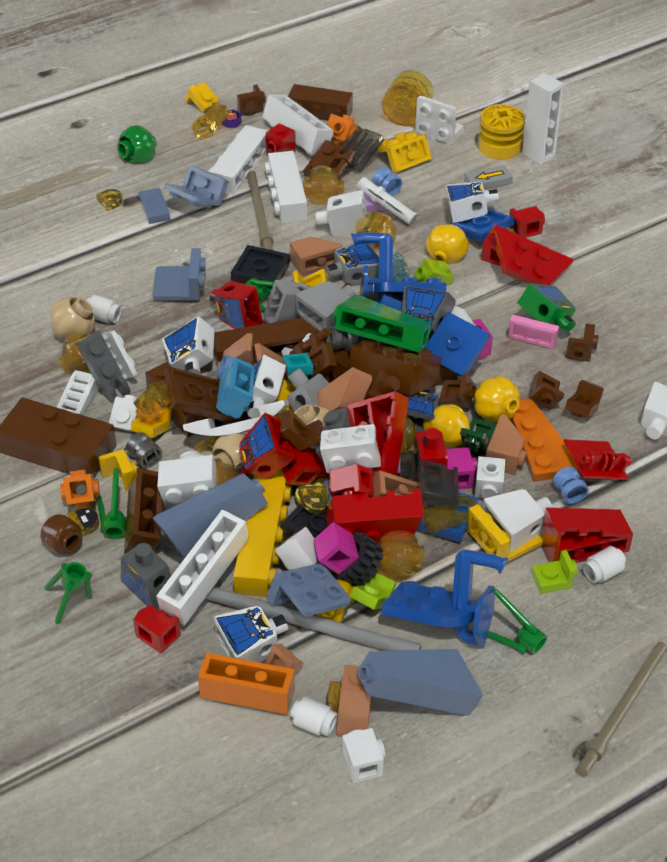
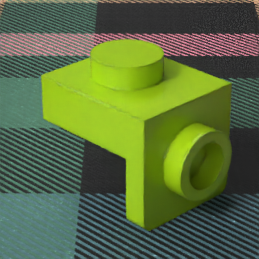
(434, 269)

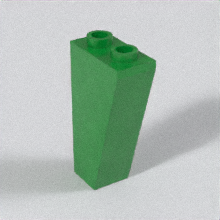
(381, 323)

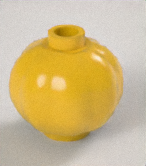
(447, 243)
(497, 397)
(449, 420)

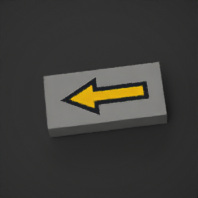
(490, 177)

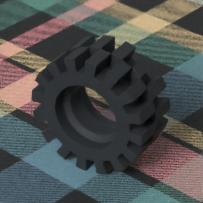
(364, 566)

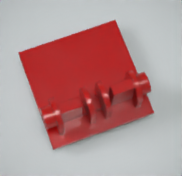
(598, 459)

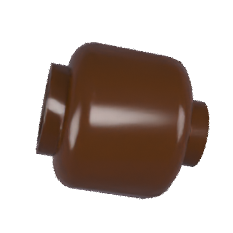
(61, 534)

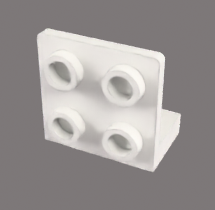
(437, 120)

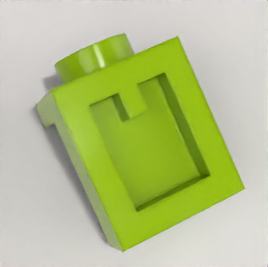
(556, 574)
(374, 592)

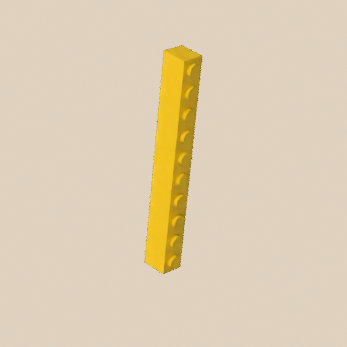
(257, 557)

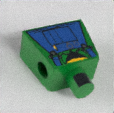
(548, 305)

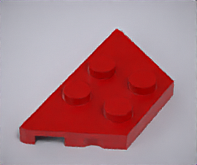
(527, 259)

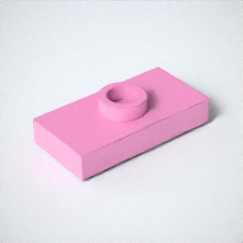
(533, 331)

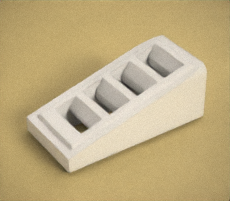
(79, 382)

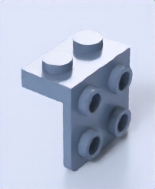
(200, 188)
(180, 281)
(309, 588)

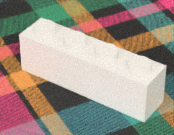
(542, 118)
(308, 129)
(240, 157)
(286, 187)
(203, 566)

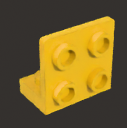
(406, 150)
(492, 538)

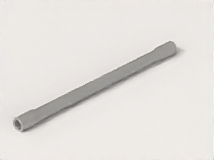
(314, 622)

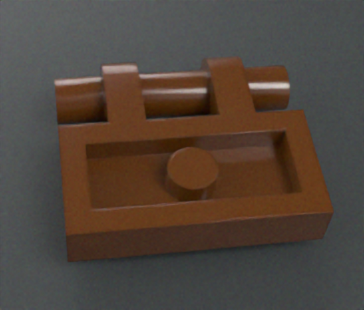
(329, 155)
(321, 354)

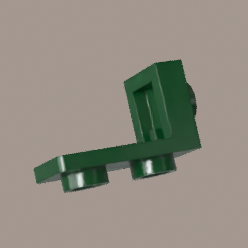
(478, 436)

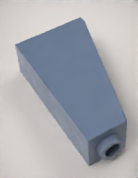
(190, 519)
(421, 678)

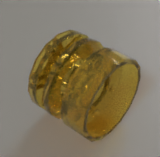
(401, 98)

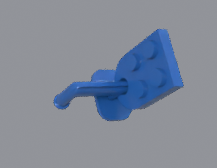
(384, 284)
(449, 608)

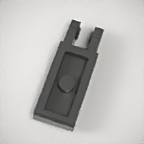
(102, 365)

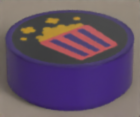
(233, 119)

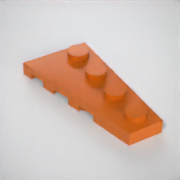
(542, 442)

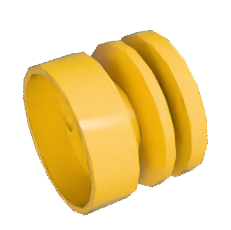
(501, 131)

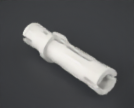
(379, 195)

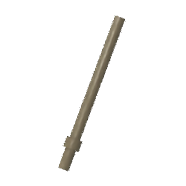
(265, 236)
(597, 747)

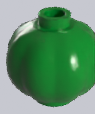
(136, 142)

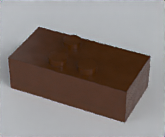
(55, 437)

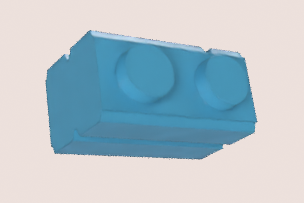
(236, 388)

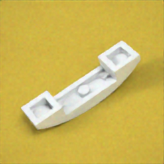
(207, 426)

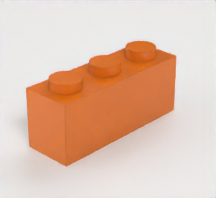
(246, 683)

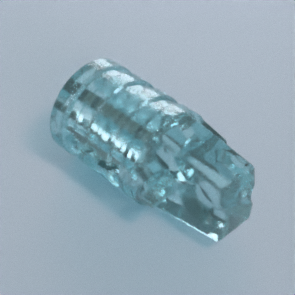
(400, 268)

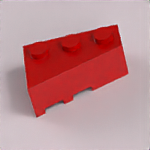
(389, 417)
(376, 514)
(584, 532)

